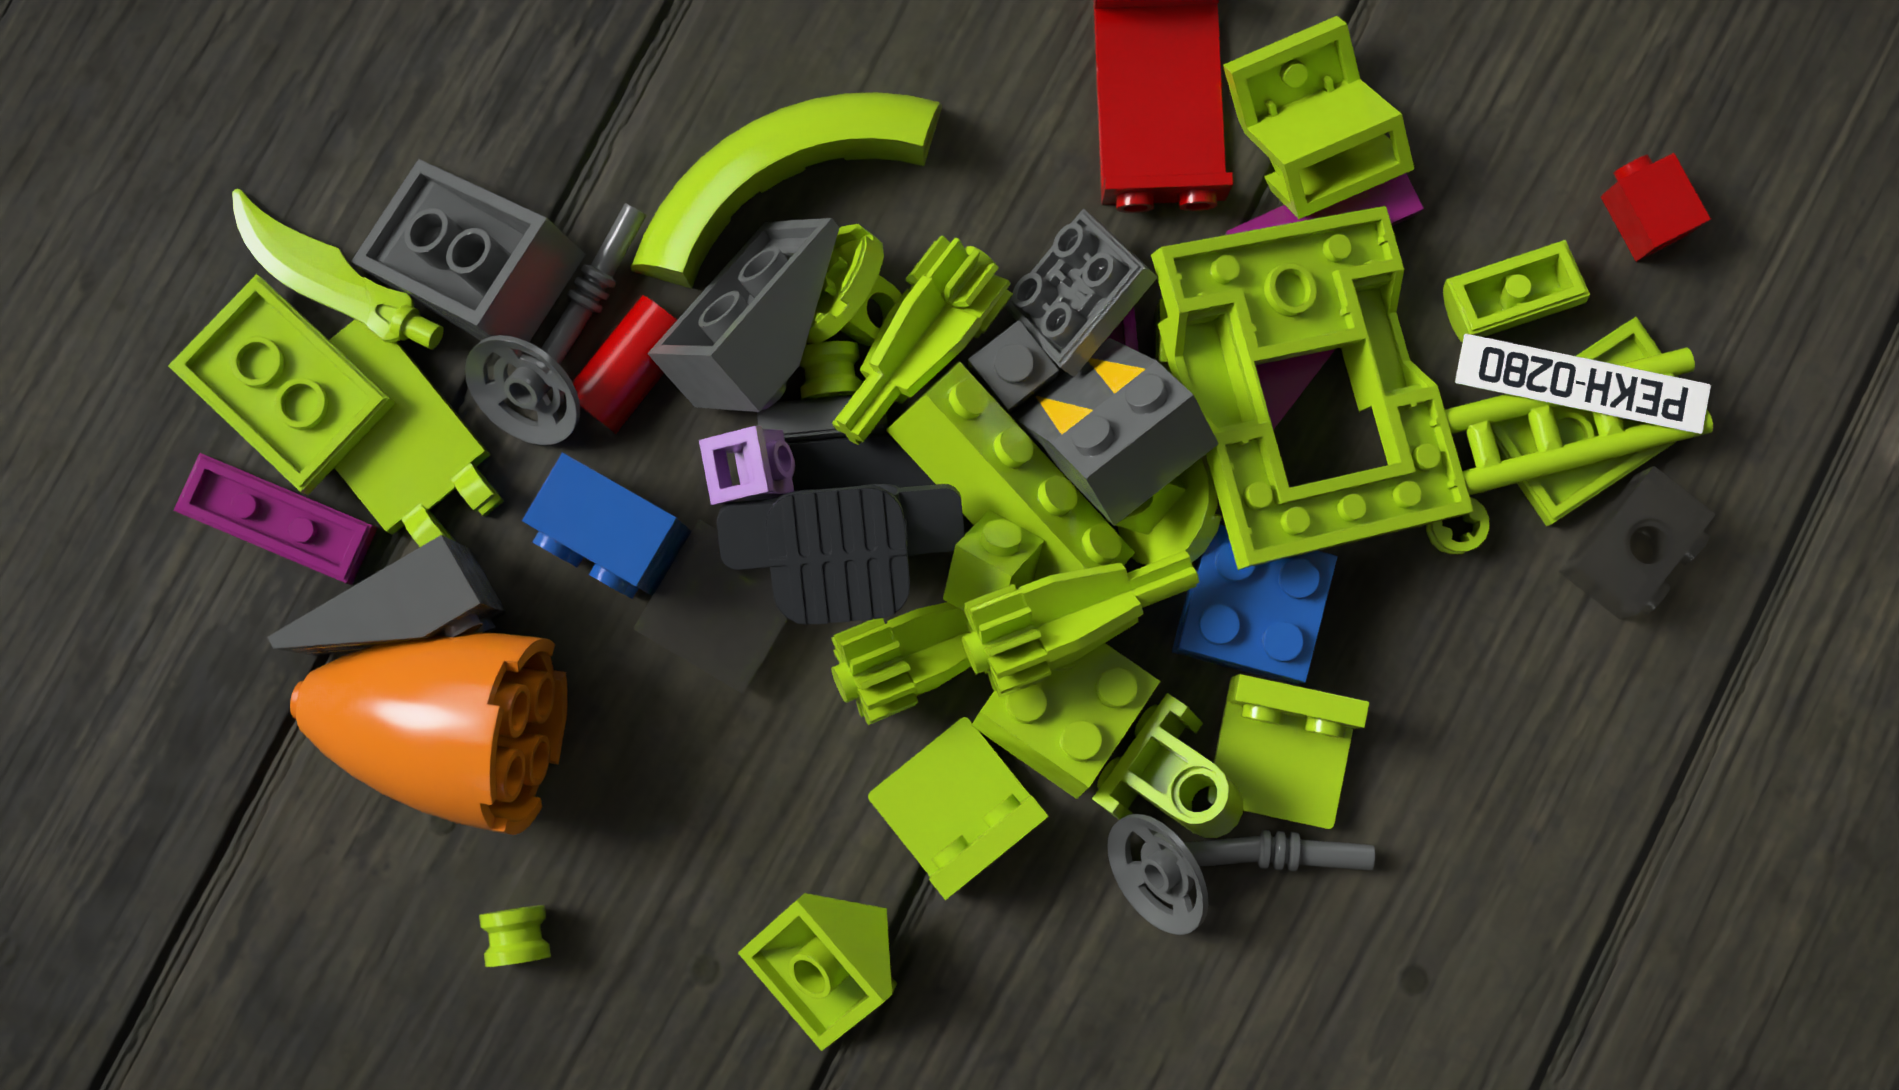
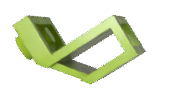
(1317, 119)

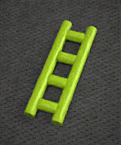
(1551, 453)

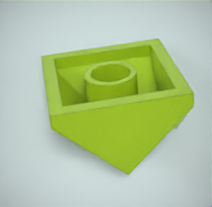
(825, 963)

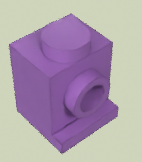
(762, 463)

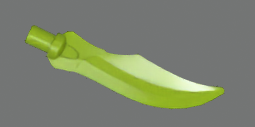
(328, 278)

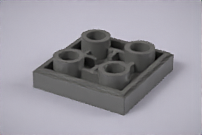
(1079, 292)

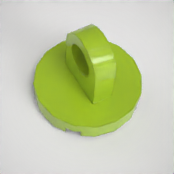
(849, 285)
(1175, 518)

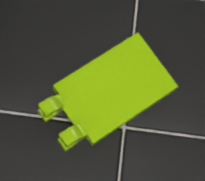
(415, 449)

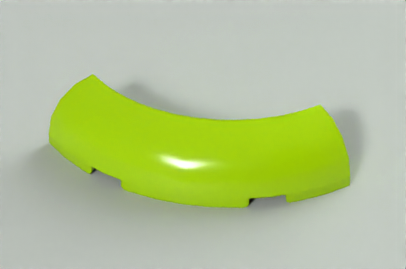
(770, 152)

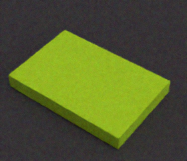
(281, 384)
(1566, 490)

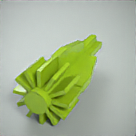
(929, 325)
(1063, 617)
(899, 660)

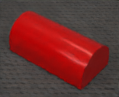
(621, 369)

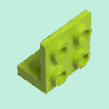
(1286, 748)
(956, 806)

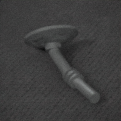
(542, 370)
(1173, 865)

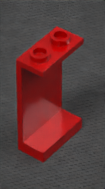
(1160, 104)

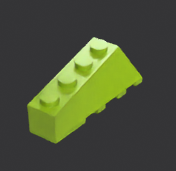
(973, 444)

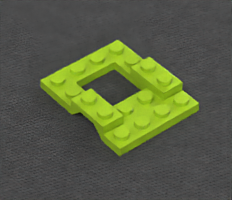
(1290, 296)

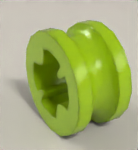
(1442, 536)

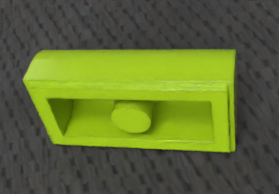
(1514, 291)

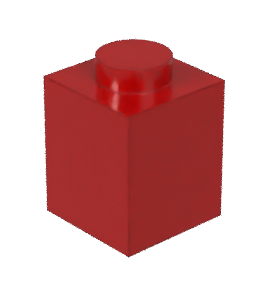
(1653, 204)

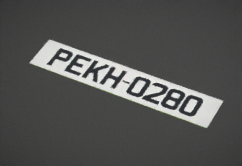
(1583, 383)

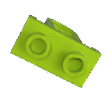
(1169, 774)

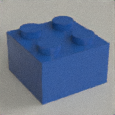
(600, 520)
(1257, 615)

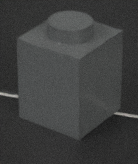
(1013, 368)

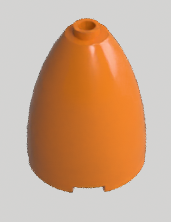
(443, 723)

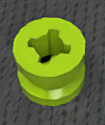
(830, 369)
(514, 936)

